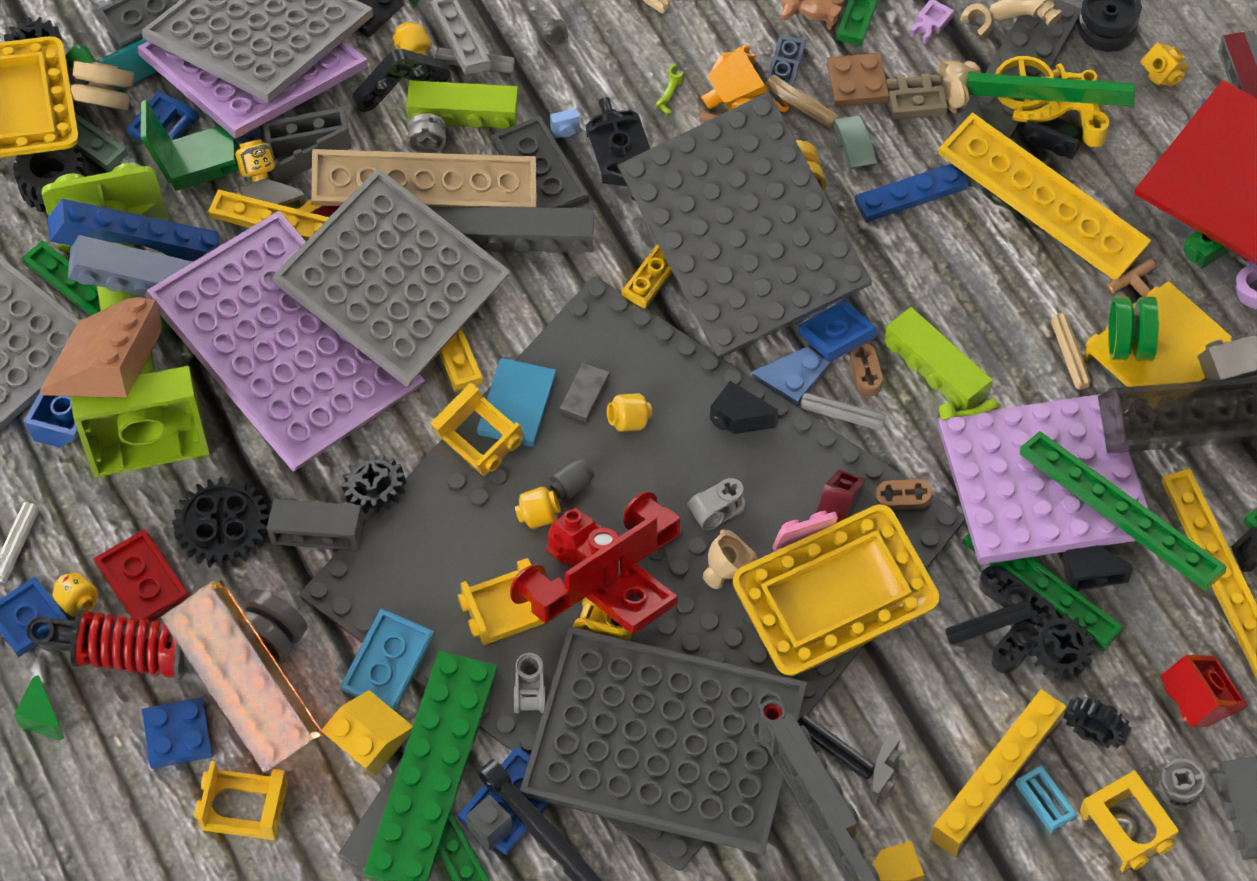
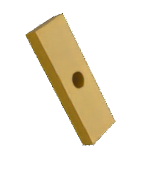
(648, 279)

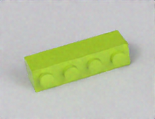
(464, 103)
(937, 360)

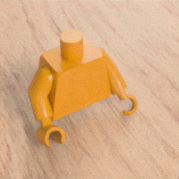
(736, 81)

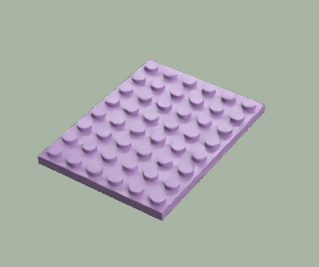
(270, 352)

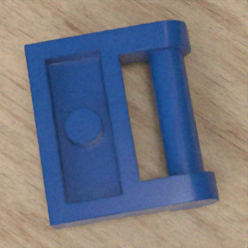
(166, 109)

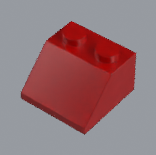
(1202, 690)

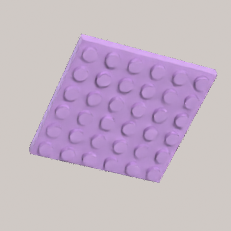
(239, 110)
(1013, 504)

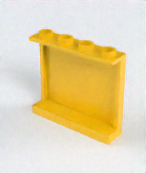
(1181, 338)

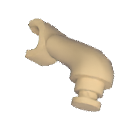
(1009, 9)

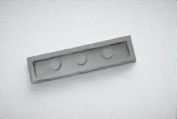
(460, 36)

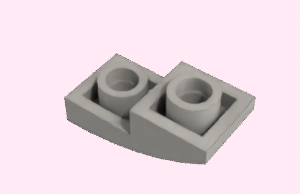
(883, 773)

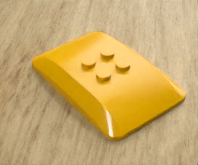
(35, 98)
(835, 590)

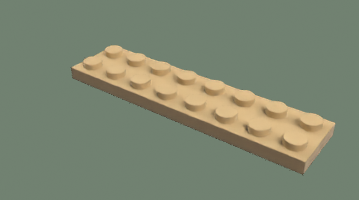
(430, 177)

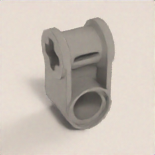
(715, 506)
(529, 689)

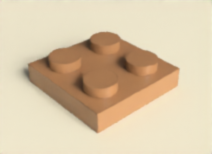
(857, 80)

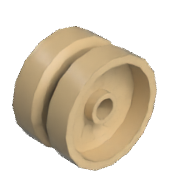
(101, 85)

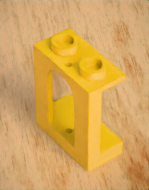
(458, 411)
(218, 780)
(1130, 852)

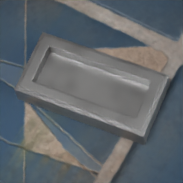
(584, 392)

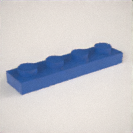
(910, 192)

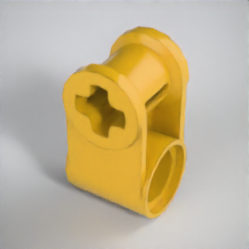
(597, 621)

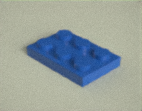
(515, 766)

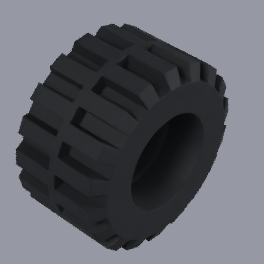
(31, 167)

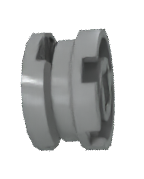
(426, 135)
(1181, 782)

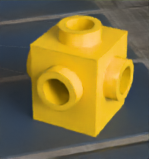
(1165, 64)

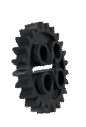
(193, 524)

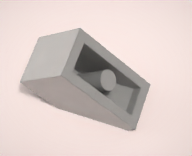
(274, 193)

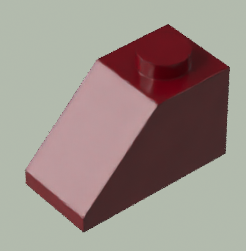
(841, 494)

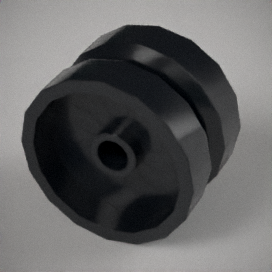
(1109, 23)

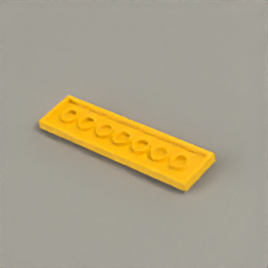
(1044, 197)

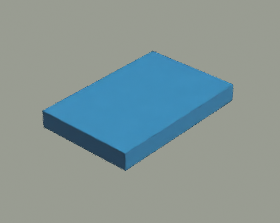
(521, 395)
(388, 658)

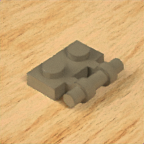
(916, 101)

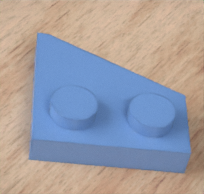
(793, 374)

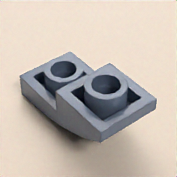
(787, 58)

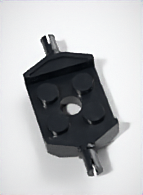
(611, 127)

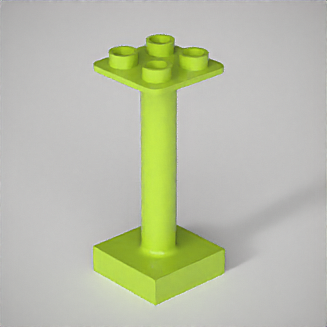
(161, 414)

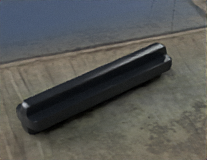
(989, 622)
(838, 748)

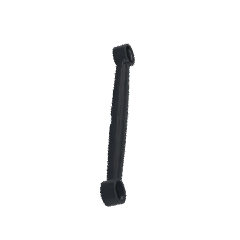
(555, 845)

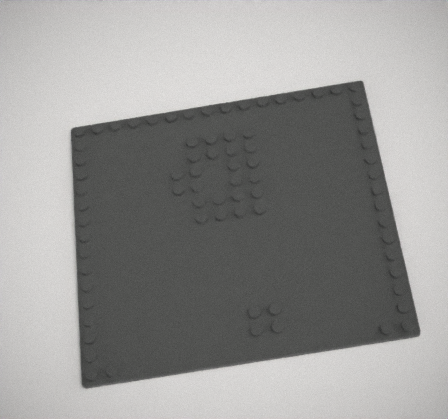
(466, 526)

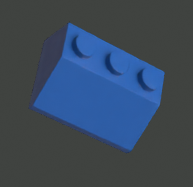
(51, 420)

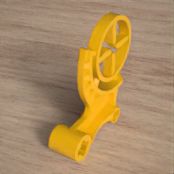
(1094, 123)

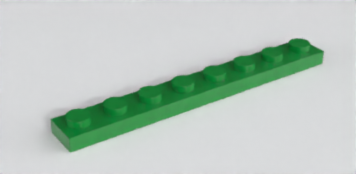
(1123, 511)

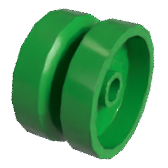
(1133, 328)

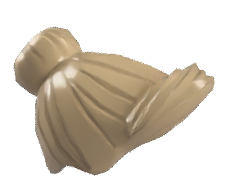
(954, 82)
(725, 558)

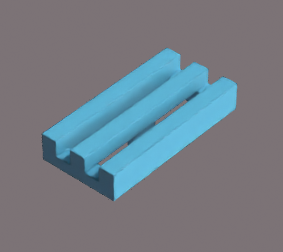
(1060, 821)

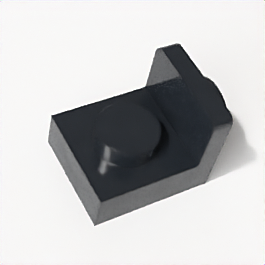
(1246, 550)

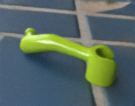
(674, 80)
(948, 410)

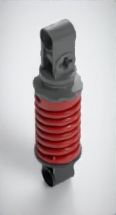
(114, 643)

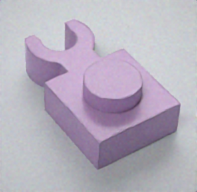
(931, 18)

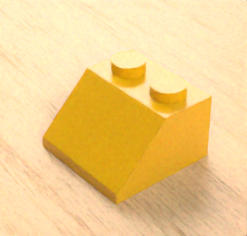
(368, 730)

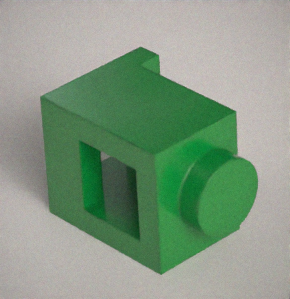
(1203, 249)

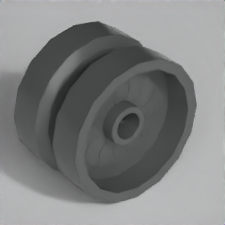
(274, 622)

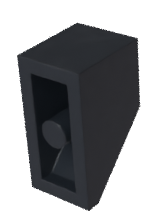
(741, 411)
(1094, 568)

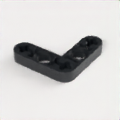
(393, 69)
(994, 592)

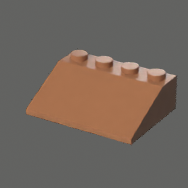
(106, 351)

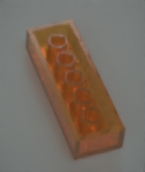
(242, 676)

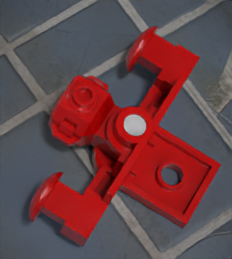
(603, 566)

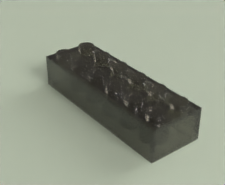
(1179, 415)

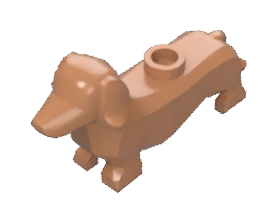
(814, 10)

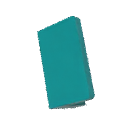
(129, 60)

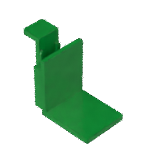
(191, 157)

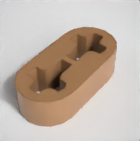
(860, 370)
(901, 488)

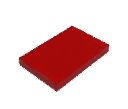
(141, 577)

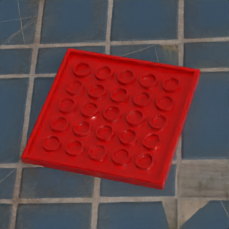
(1212, 172)

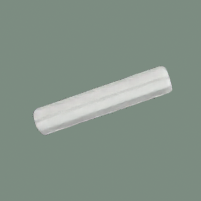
(16, 539)

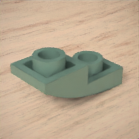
(855, 141)

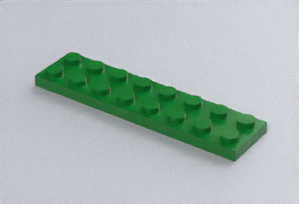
(431, 770)

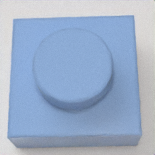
(565, 123)

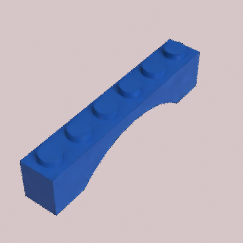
(116, 226)

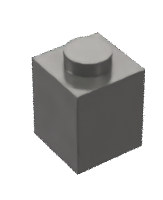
(489, 823)

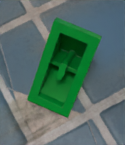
(36, 711)

